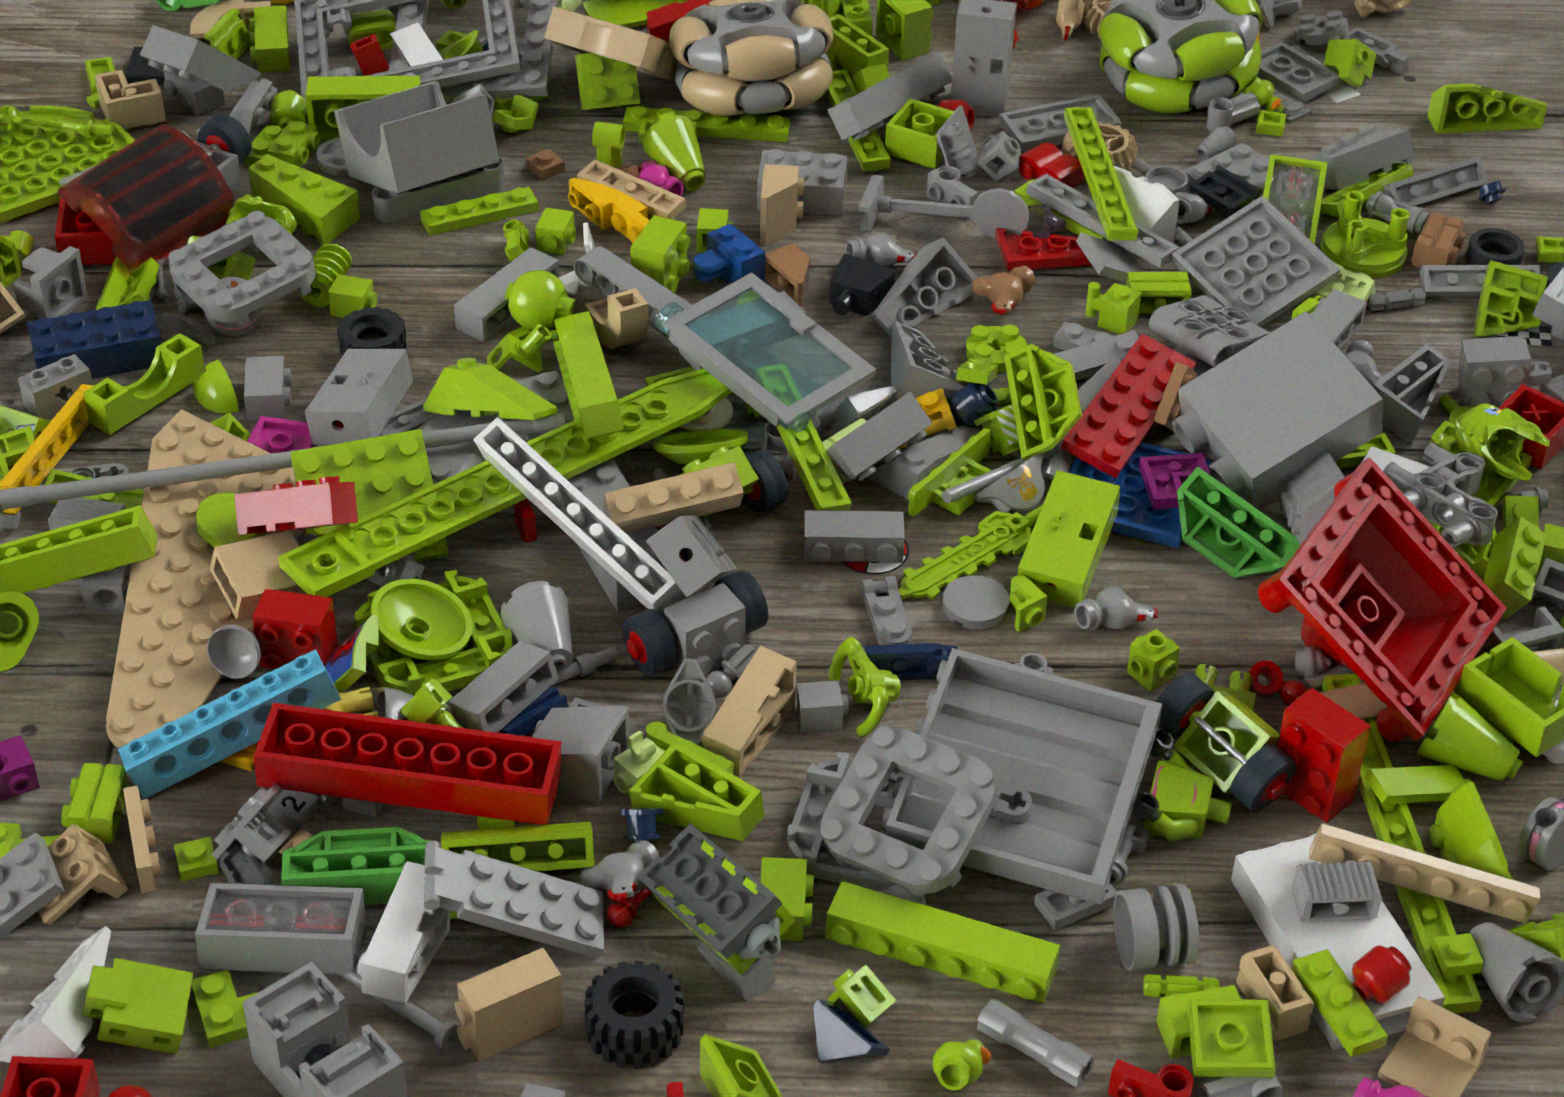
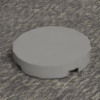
(975, 602)

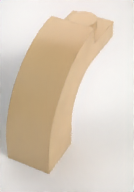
(212, 14)
(620, 318)

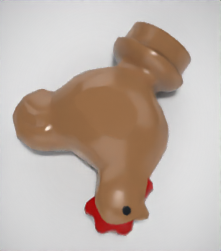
(1005, 288)

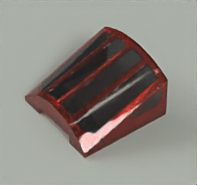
(152, 195)

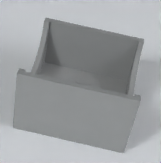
(415, 137)

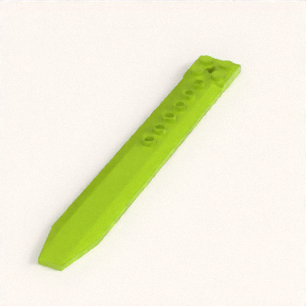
(482, 490)

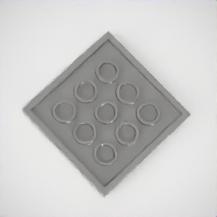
(1256, 263)

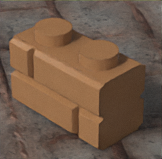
(1439, 241)

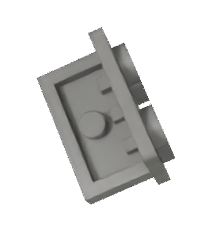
(254, 828)

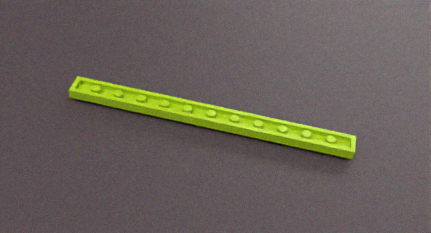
(1395, 825)

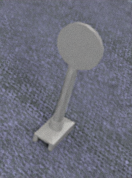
(990, 210)

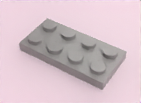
(1047, 122)

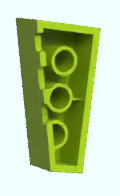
(316, 202)

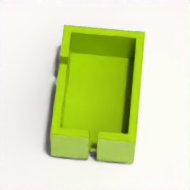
(1517, 695)

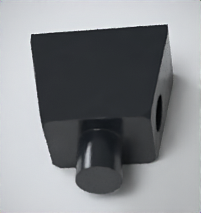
(859, 285)

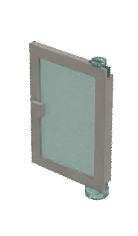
(765, 351)

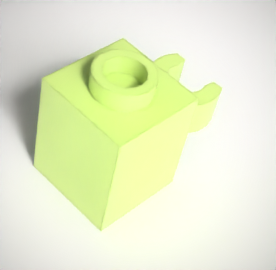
(634, 762)

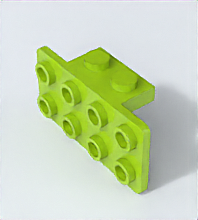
(624, 12)

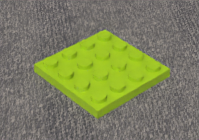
(382, 471)

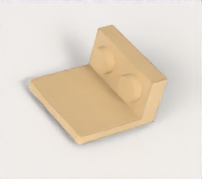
(81, 865)
(1436, 1052)

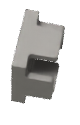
(55, 286)

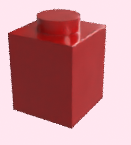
(369, 55)

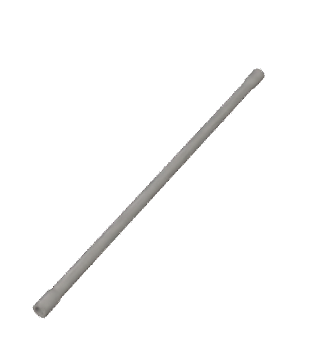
(30, 495)

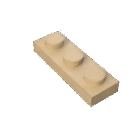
(142, 839)

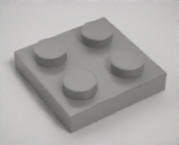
(26, 882)

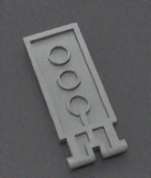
(514, 899)

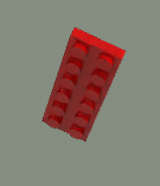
(1124, 407)

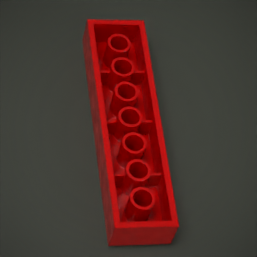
(409, 763)

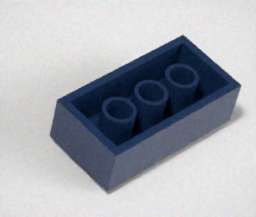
(103, 339)

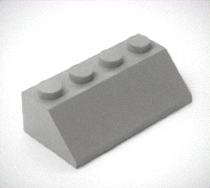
(1310, 495)

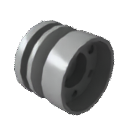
(1156, 927)

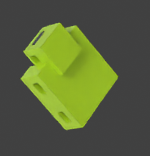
(139, 1004)

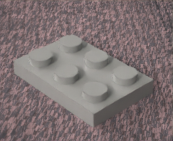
(1295, 72)

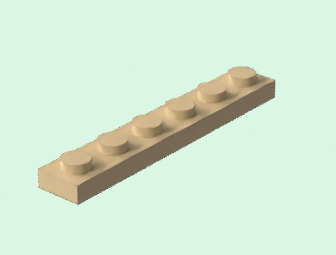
(1427, 873)

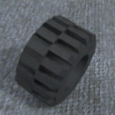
(634, 1038)

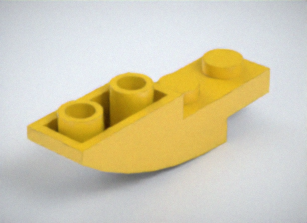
(608, 207)

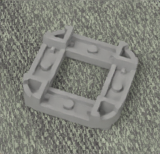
(293, 271)
(955, 833)
(804, 834)

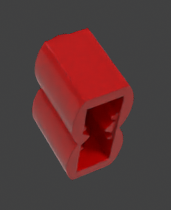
(1051, 161)

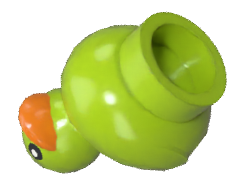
(1264, 92)
(960, 1063)

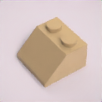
(780, 202)

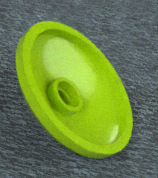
(693, 445)
(422, 619)

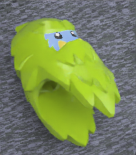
(1497, 438)

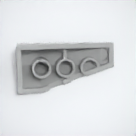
(917, 366)
(919, 459)

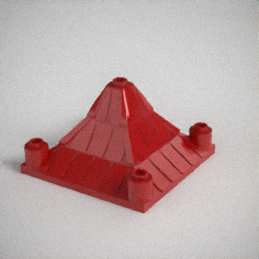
(1386, 600)

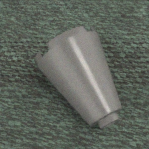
(541, 618)
(1519, 972)

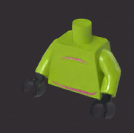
(1178, 797)

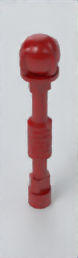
(623, 912)

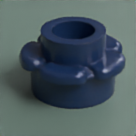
(1491, 192)

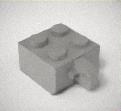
(1496, 368)

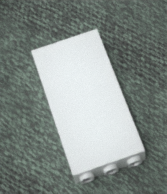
(1265, 885)

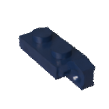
(909, 660)

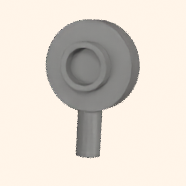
(1171, 177)

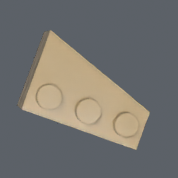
(753, 709)

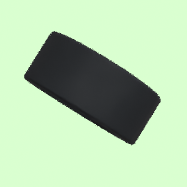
(1494, 240)

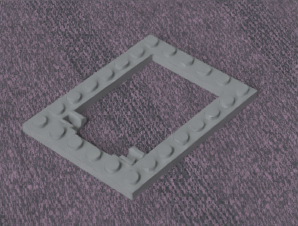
(317, 18)
(534, 59)

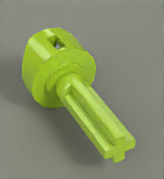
(430, 705)

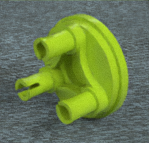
(1366, 243)

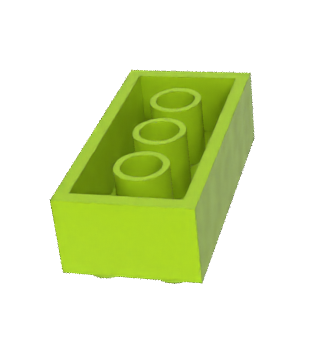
(333, 93)

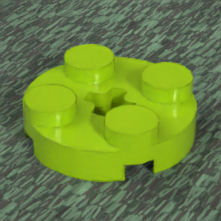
(986, 339)

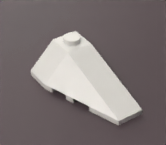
(1150, 204)
(56, 1021)

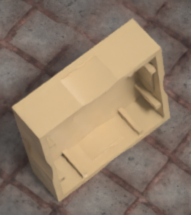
(612, 41)

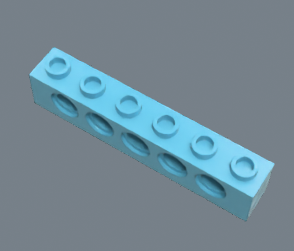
(224, 725)

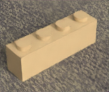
(681, 495)

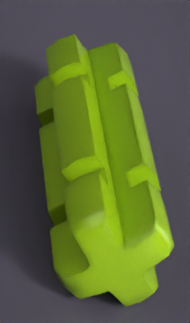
(1155, 985)

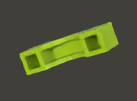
(172, 369)

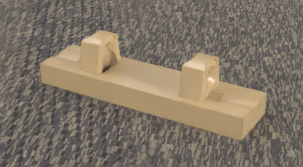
(658, 200)

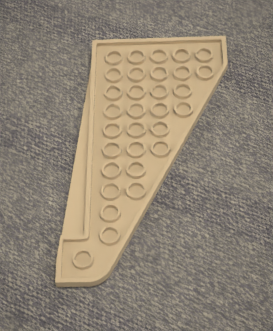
(174, 596)

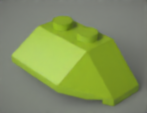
(1042, 398)
(1466, 833)

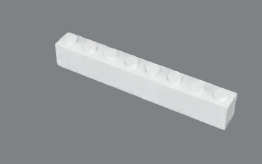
(578, 517)

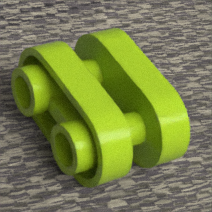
(367, 23)

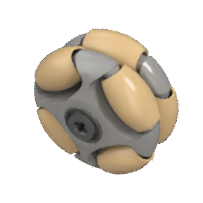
(752, 56)

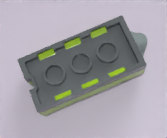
(718, 900)

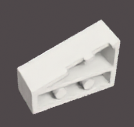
(403, 940)

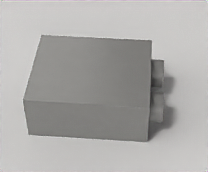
(1277, 410)

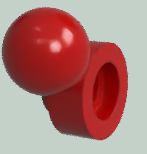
(1288, 691)

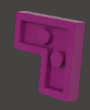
(1166, 474)

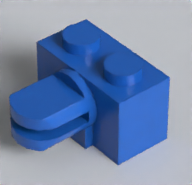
(729, 256)

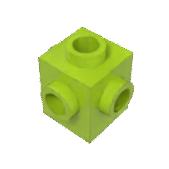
(1153, 659)

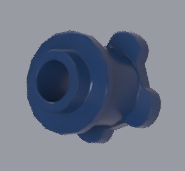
(641, 824)

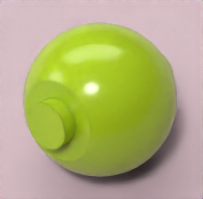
(538, 299)

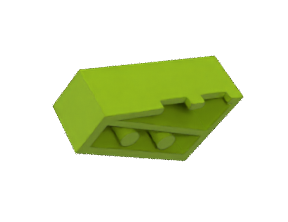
(698, 794)

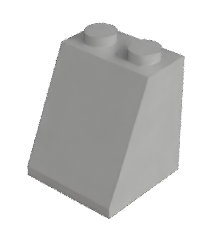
(589, 745)

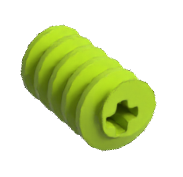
(328, 263)

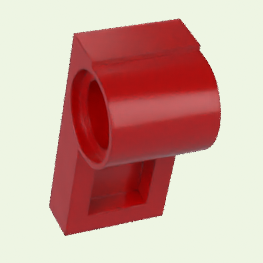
(1133, 1081)

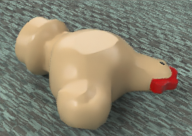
(1069, 16)

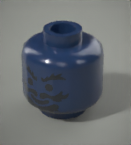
(973, 403)

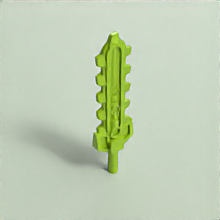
(997, 534)

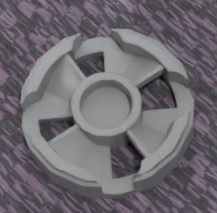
(331, 157)

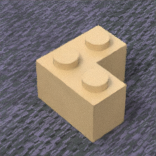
(130, 103)

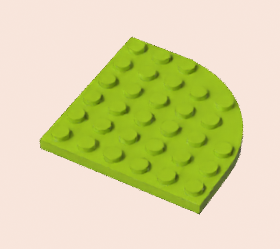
(39, 157)

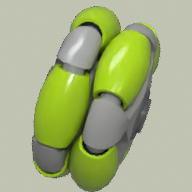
(1180, 51)

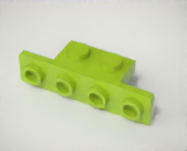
(127, 285)
(957, 469)

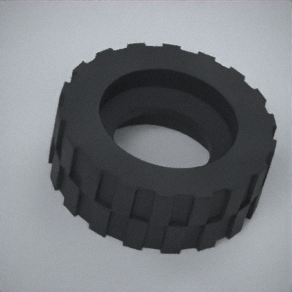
(372, 322)

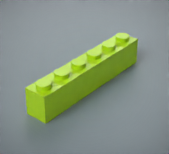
(77, 550)
(942, 941)

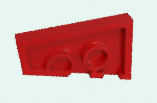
(1039, 252)

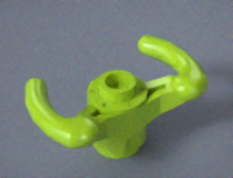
(866, 684)

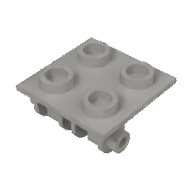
(958, 143)

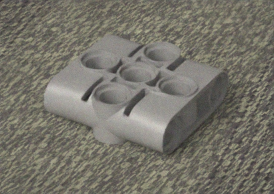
(1205, 329)

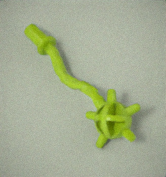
(11, 120)

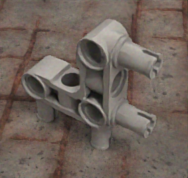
(1446, 493)

